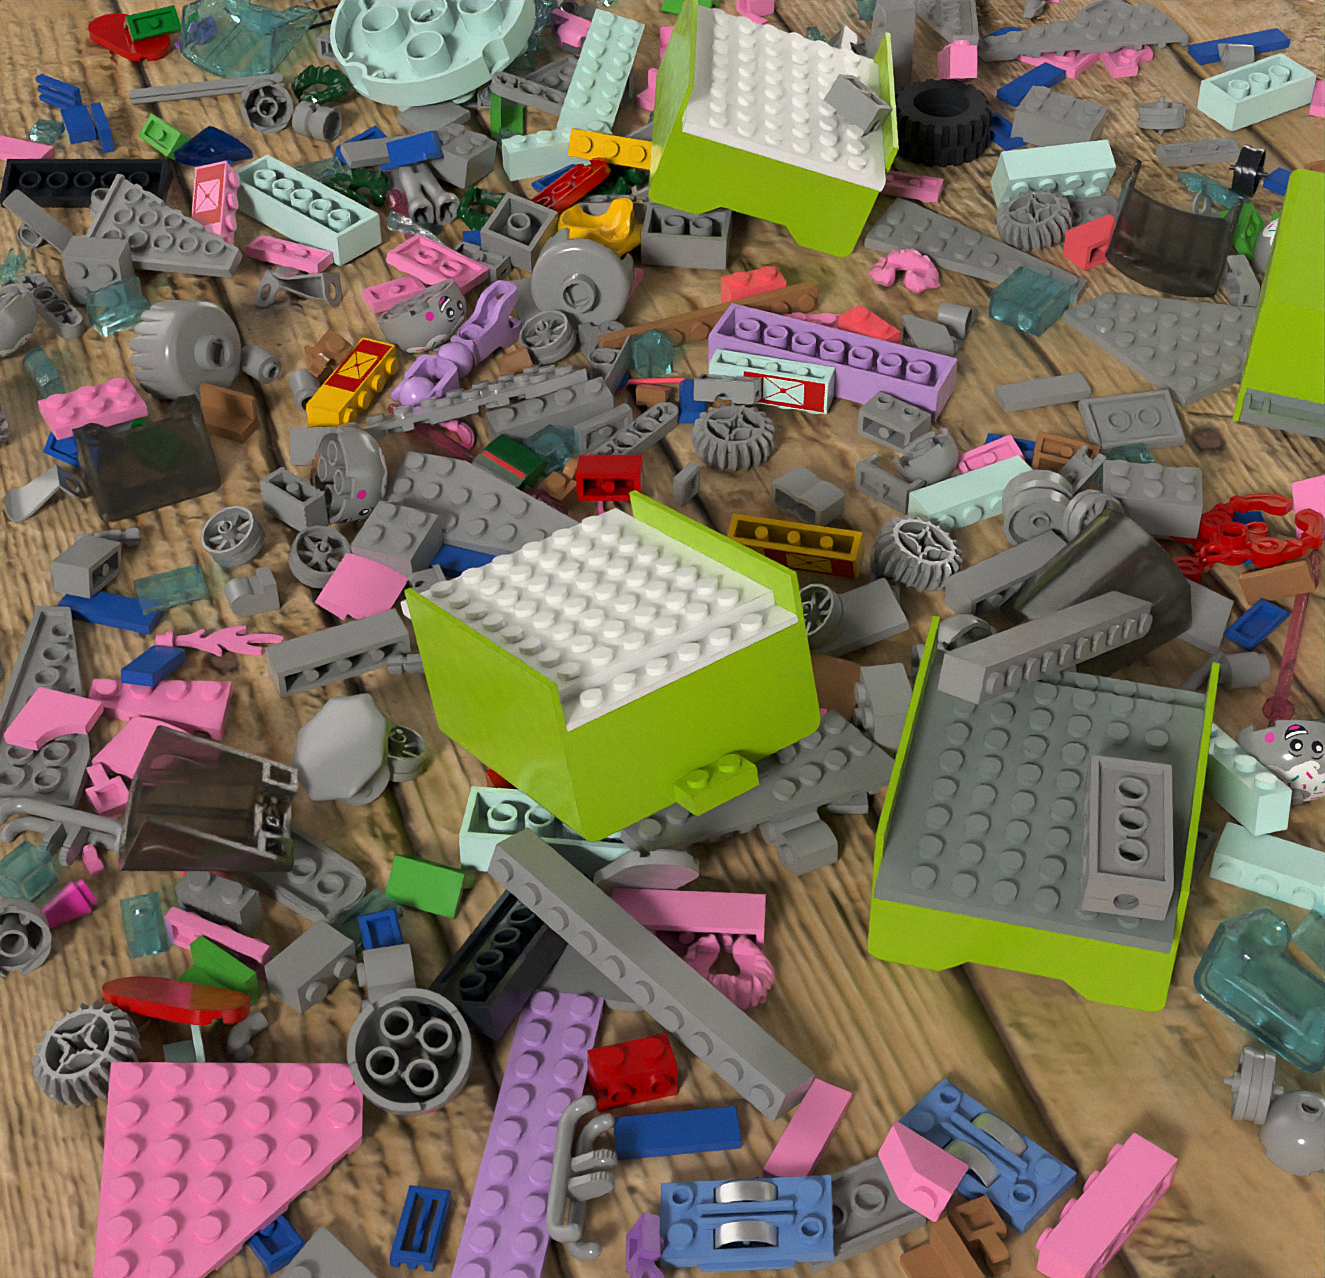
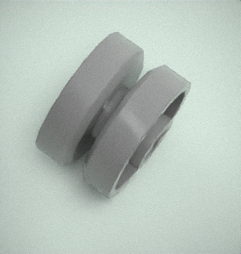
(1034, 505)

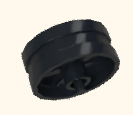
(1248, 170)

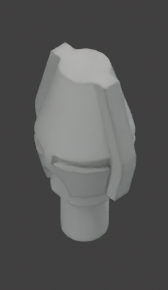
(1033, 8)

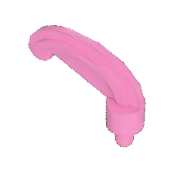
(463, 430)

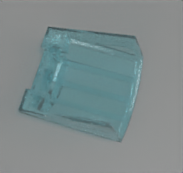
(241, 37)

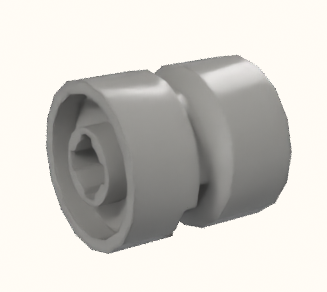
(317, 121)

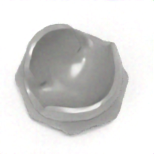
(344, 751)

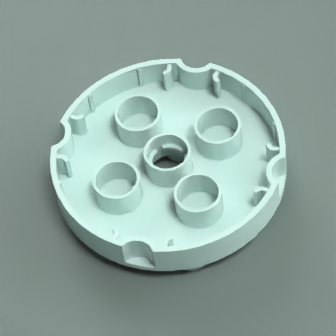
(427, 48)

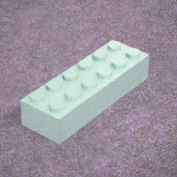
(601, 70)
(306, 210)
(502, 812)

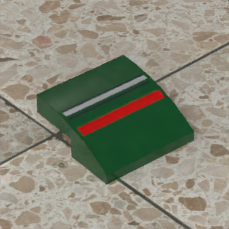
(511, 462)

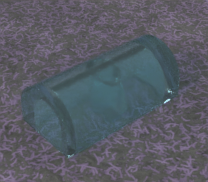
(42, 373)

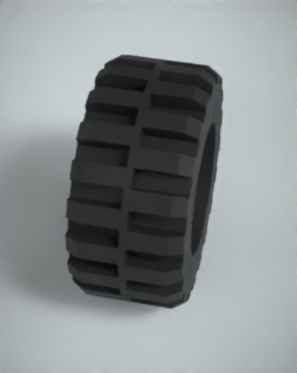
(942, 122)

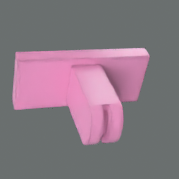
(91, 859)

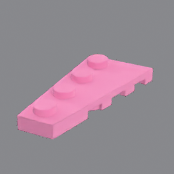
(179, 703)

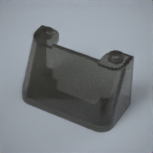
(148, 463)

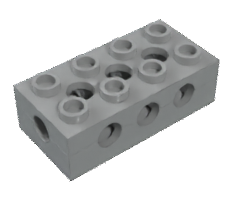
(1134, 793)

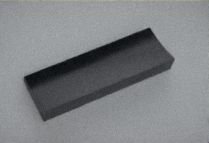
(71, 181)
(497, 967)

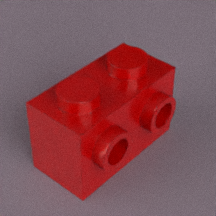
(608, 477)
(632, 1072)

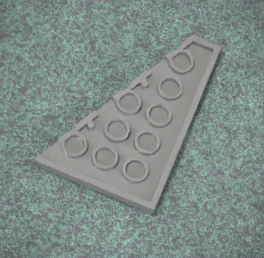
(161, 236)

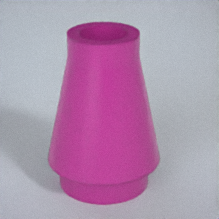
(70, 903)

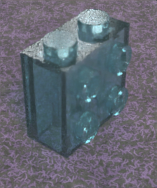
(1029, 301)

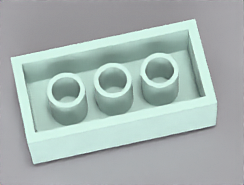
(1256, 92)
(1072, 169)

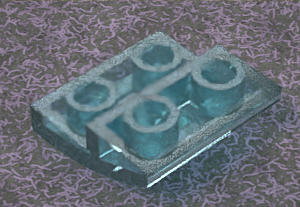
(1210, 188)

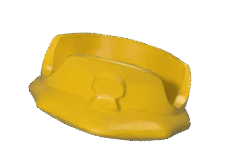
(614, 229)

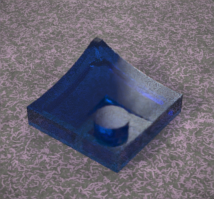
(212, 147)

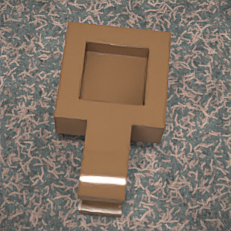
(329, 352)
(562, 487)
(982, 1228)

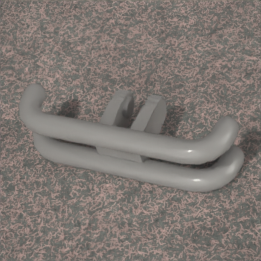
(66, 825)
(578, 1177)

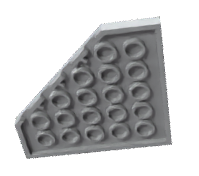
(1170, 341)

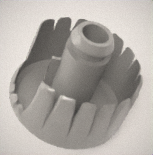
(581, 280)
(185, 347)

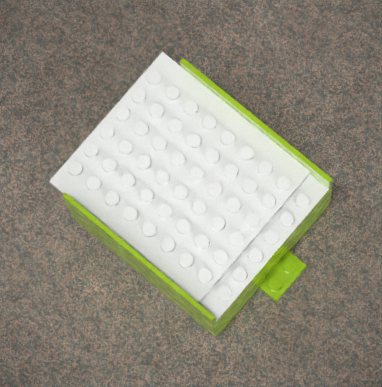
(750, 130)
(620, 666)

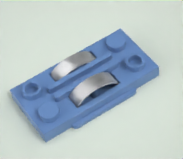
(1002, 1161)
(747, 1223)

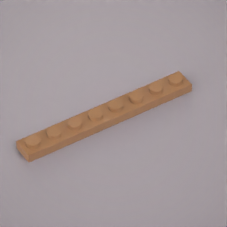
(698, 324)

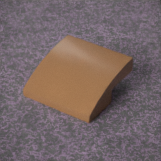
(1054, 451)
(835, 683)

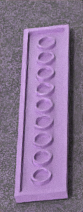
(542, 1077)

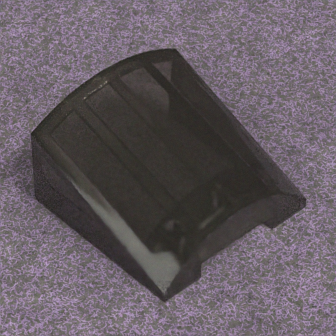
(1168, 246)
(1104, 558)
(207, 809)

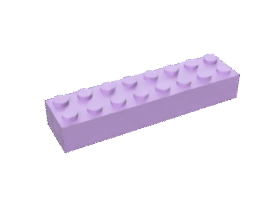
(860, 362)

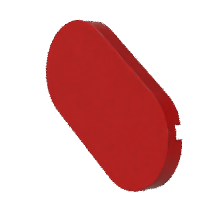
(110, 33)
(573, 185)
(176, 1000)

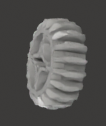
(1034, 219)
(733, 437)
(917, 553)
(79, 1050)

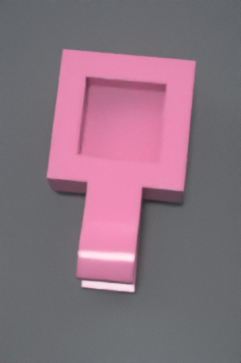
(105, 795)

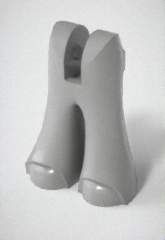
(438, 201)

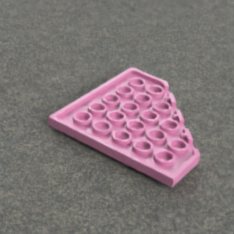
(212, 1157)

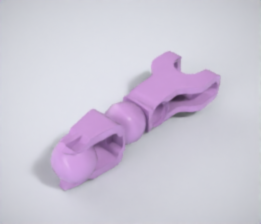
(474, 342)

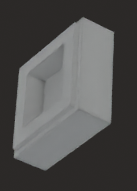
(686, 484)

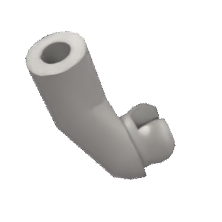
(239, 1035)

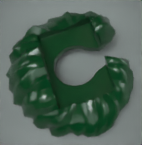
(337, 85)
(625, 179)
(352, 181)
(477, 196)

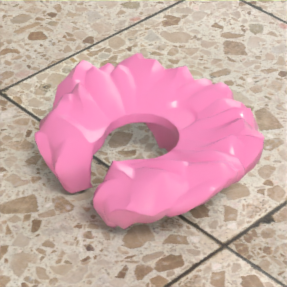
(919, 275)
(755, 973)

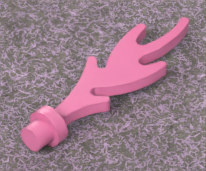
(226, 638)

